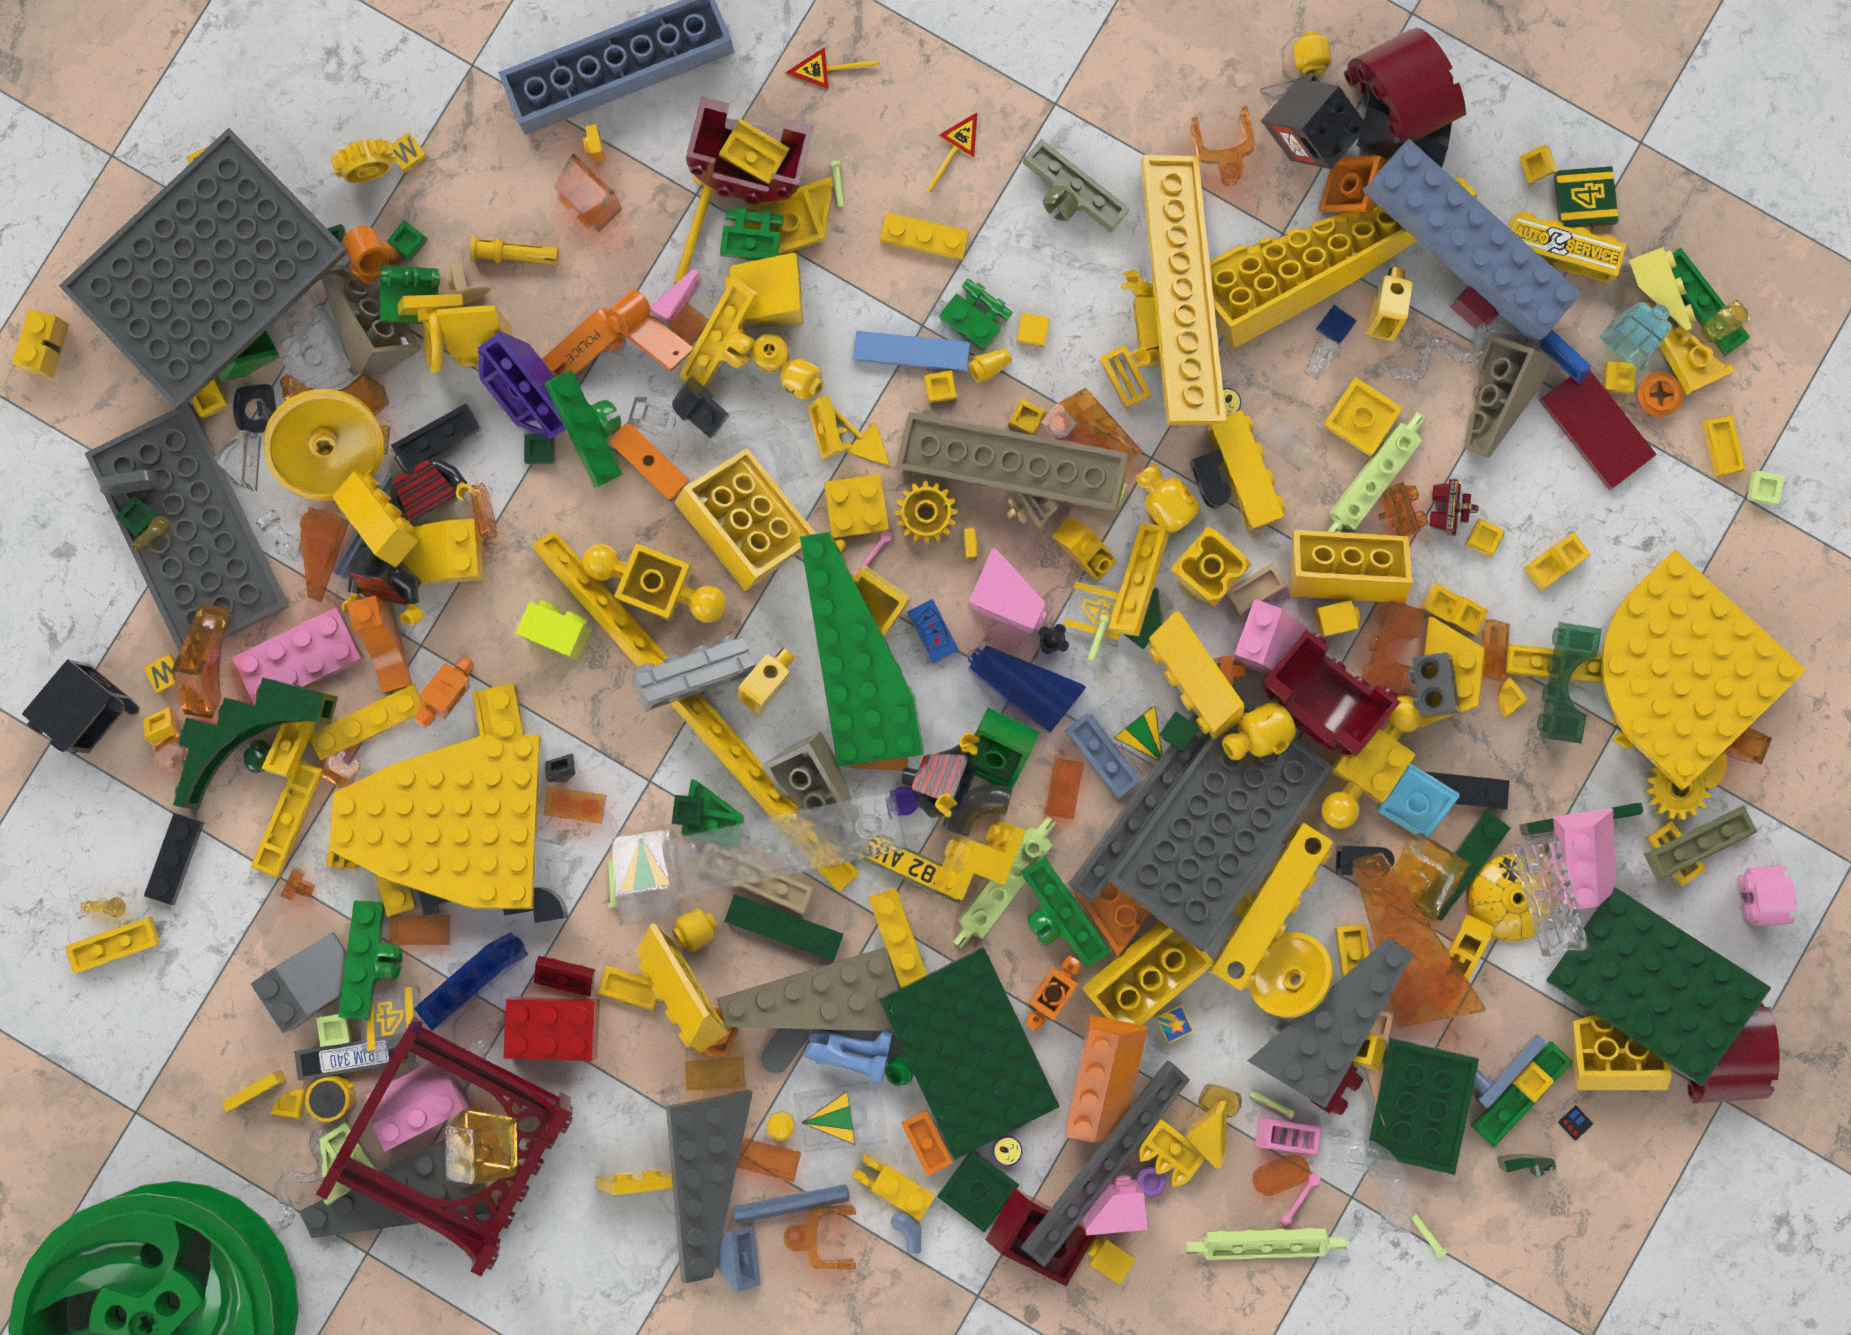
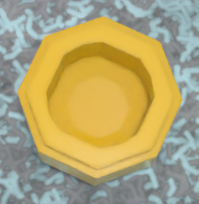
(780, 1126)

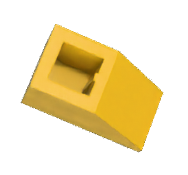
(1084, 548)

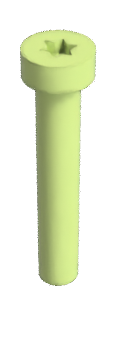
(837, 182)
(1098, 638)
(613, 904)
(1269, 1102)
(1440, 1252)

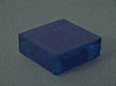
(1336, 324)

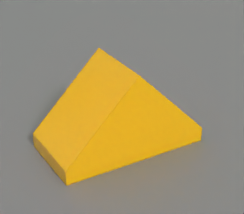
(1210, 1134)

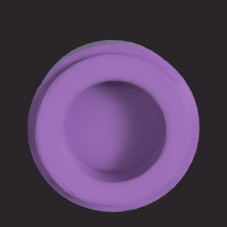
(1150, 1181)

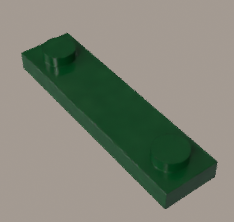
(1476, 849)

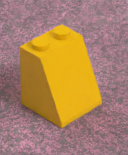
(778, 287)

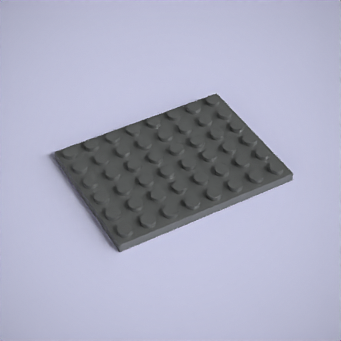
(203, 269)

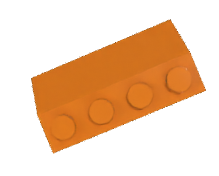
(1104, 1077)

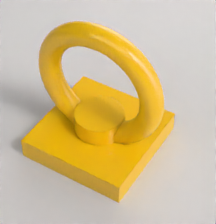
(425, 308)

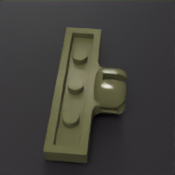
(1073, 188)

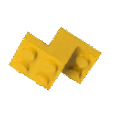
(971, 857)

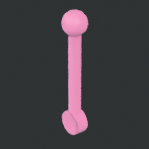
(885, 537)
(1313, 1180)

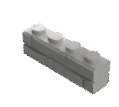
(693, 673)

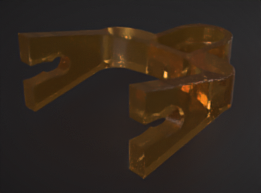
(1226, 158)
(808, 1237)

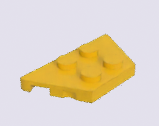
(804, 215)
(1468, 666)

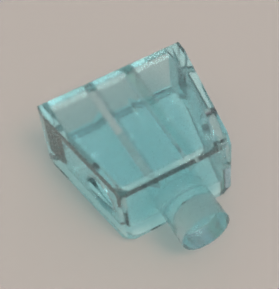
(1638, 333)

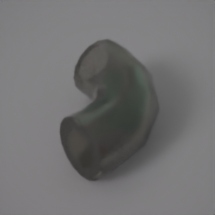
(978, 802)

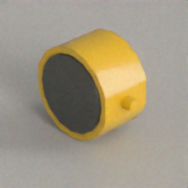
(330, 1098)

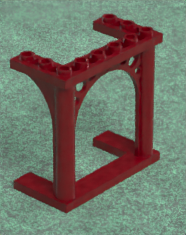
(473, 1236)

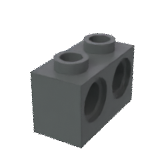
(1442, 683)

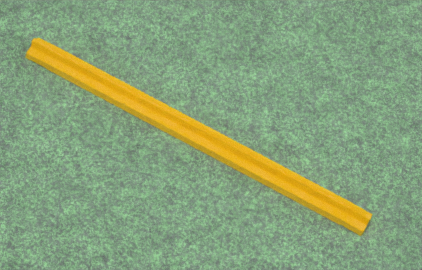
(693, 709)

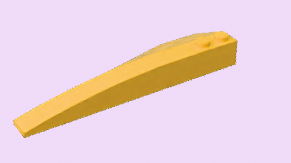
(1291, 273)

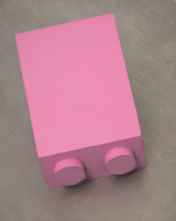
(1007, 596)
(1266, 637)

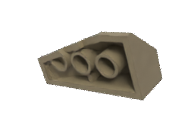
(369, 343)
(1505, 387)
(808, 773)

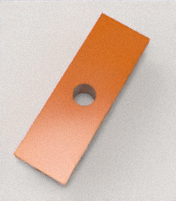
(637, 450)

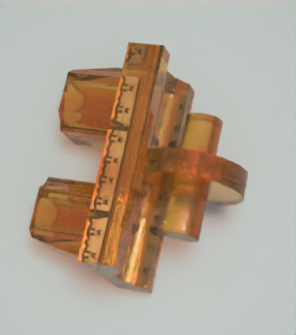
(1400, 510)

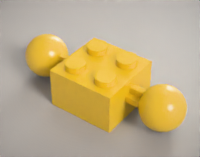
(654, 582)
(1374, 769)

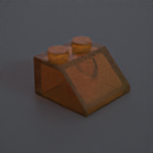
(586, 194)

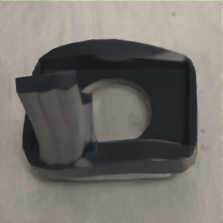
(265, 410)

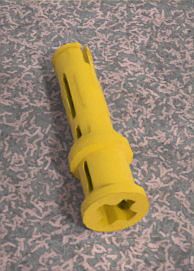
(500, 250)

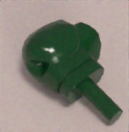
(256, 755)

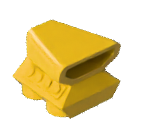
(1210, 567)

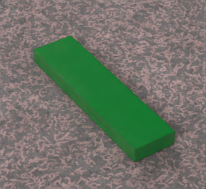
(1704, 300)
(1512, 1103)

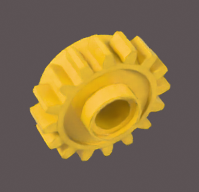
(363, 160)
(926, 497)
(1663, 797)

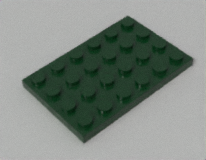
(1659, 986)
(968, 1053)

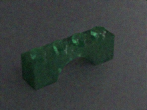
(1572, 647)

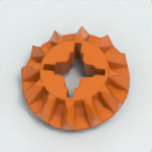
(1668, 385)

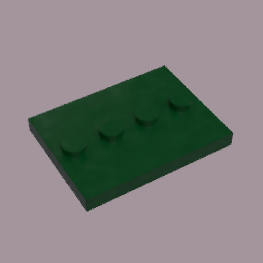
(1423, 1104)

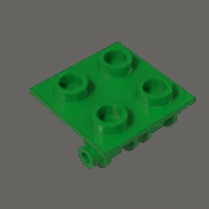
(404, 281)

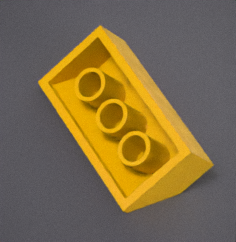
(1350, 566)
(1195, 676)
(1146, 976)
(680, 990)

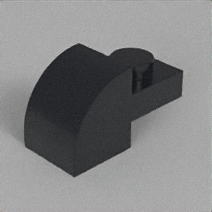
(695, 404)
(546, 906)

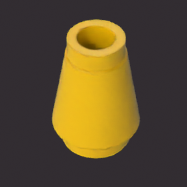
(989, 364)

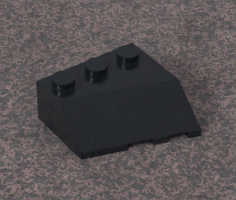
(1380, 142)

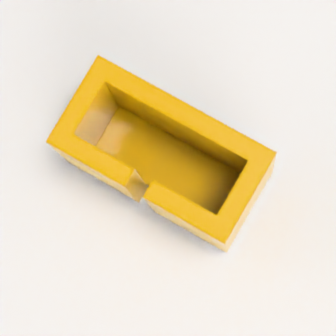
(31, 352)

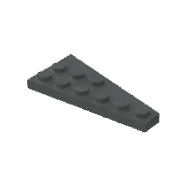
(1322, 1044)
(704, 1160)
(358, 1213)

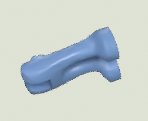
(830, 1049)

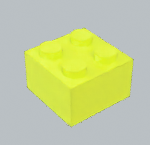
(553, 630)

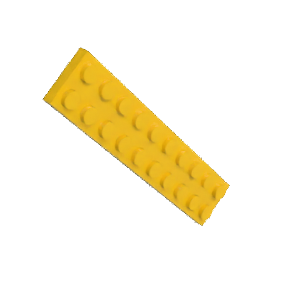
(1183, 291)

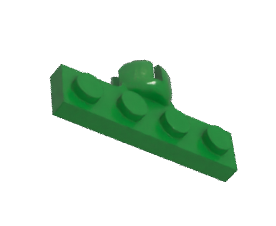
(586, 427)
(1061, 914)
(366, 960)

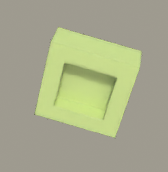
(1765, 488)
(333, 1030)

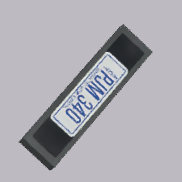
(340, 1059)

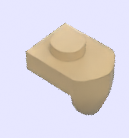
(457, 281)

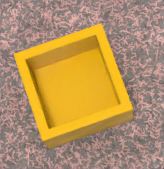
(882, 597)

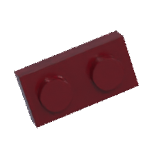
(564, 975)

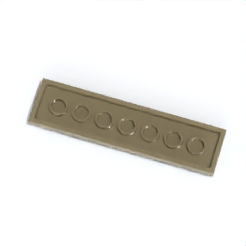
(1013, 461)

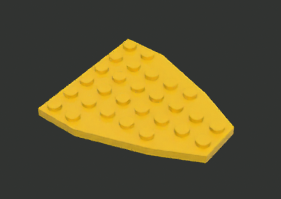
(449, 822)

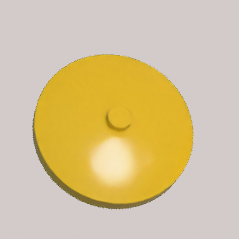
(320, 441)

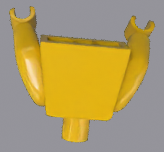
(1145, 320)

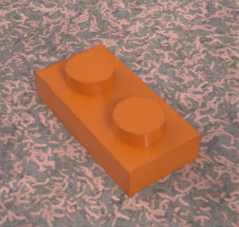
(927, 1142)

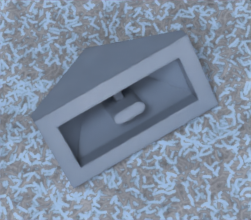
(739, 1259)

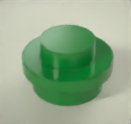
(898, 1071)

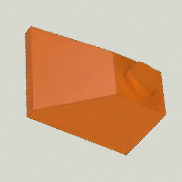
(1346, 182)

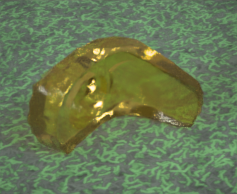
(1725, 321)
(1213, 1094)

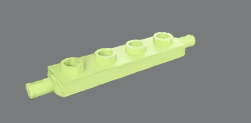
(1376, 475)
(994, 896)
(1266, 1244)

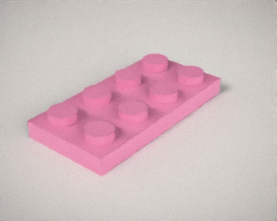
(300, 654)

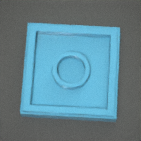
(1418, 802)

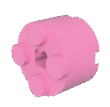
(1768, 896)

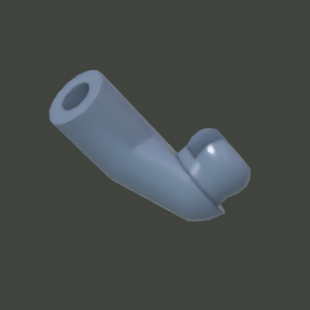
(909, 1227)

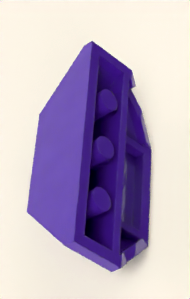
(516, 381)

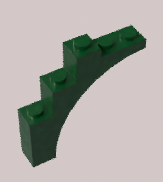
(237, 722)

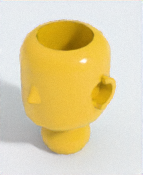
(1168, 500)
(1261, 732)

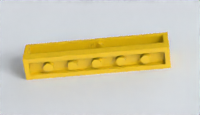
(1270, 906)

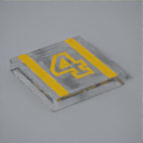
(1086, 605)
(389, 1018)

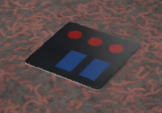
(1575, 1122)

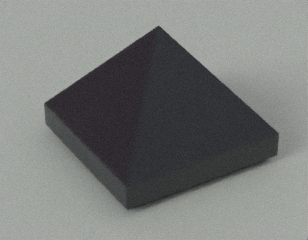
(560, 768)

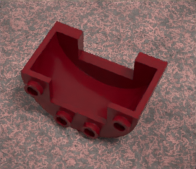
(1412, 81)
(710, 135)
(1326, 698)
(1747, 1065)

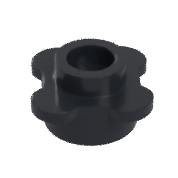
(1046, 642)

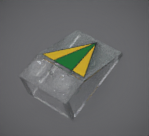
(1133, 727)
(642, 878)
(841, 1117)

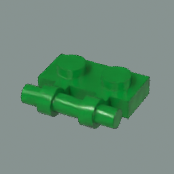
(751, 243)
(971, 322)

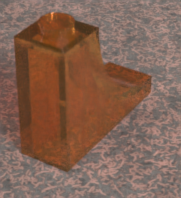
(1088, 422)
(199, 662)

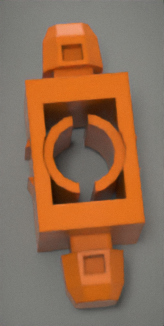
(444, 691)
(1036, 1018)

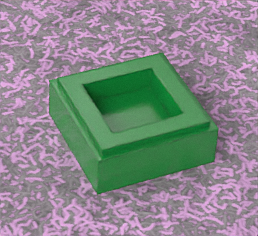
(407, 240)

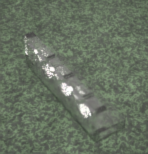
(1544, 894)

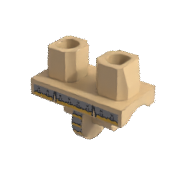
(1038, 511)

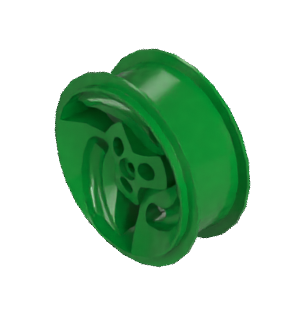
(103, 1246)

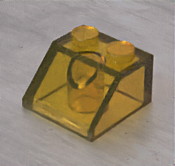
(1430, 873)
(480, 1147)

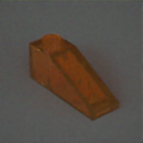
(320, 542)

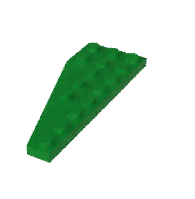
(864, 687)

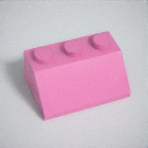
(1588, 854)
(417, 1104)
(1117, 1209)

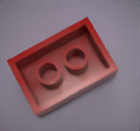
(551, 1028)

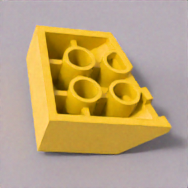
(1613, 1061)

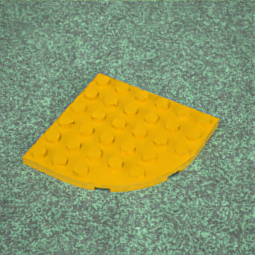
(1688, 669)

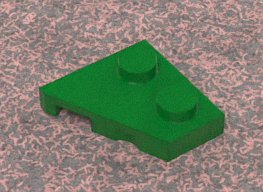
(715, 813)

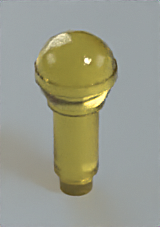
(158, 527)
(113, 907)

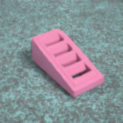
(674, 300)
(1270, 1130)

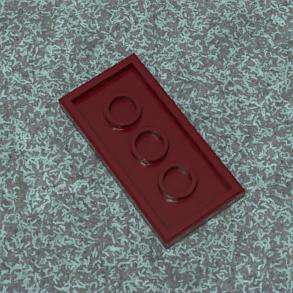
(1598, 429)

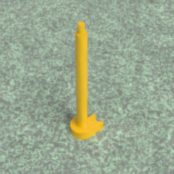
(694, 231)

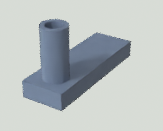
(1489, 1090)

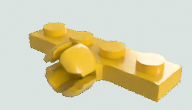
(723, 335)

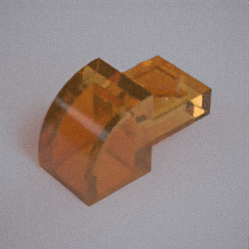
(1749, 747)

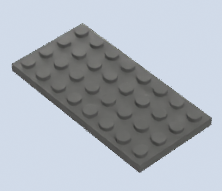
(210, 546)
(1216, 834)

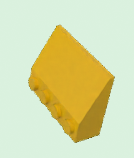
(744, 518)

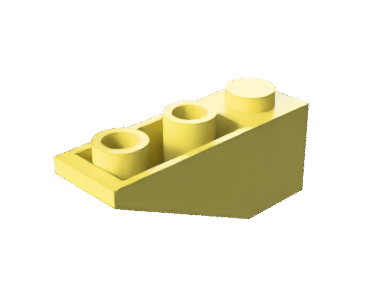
(1657, 280)

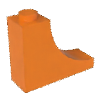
(378, 629)

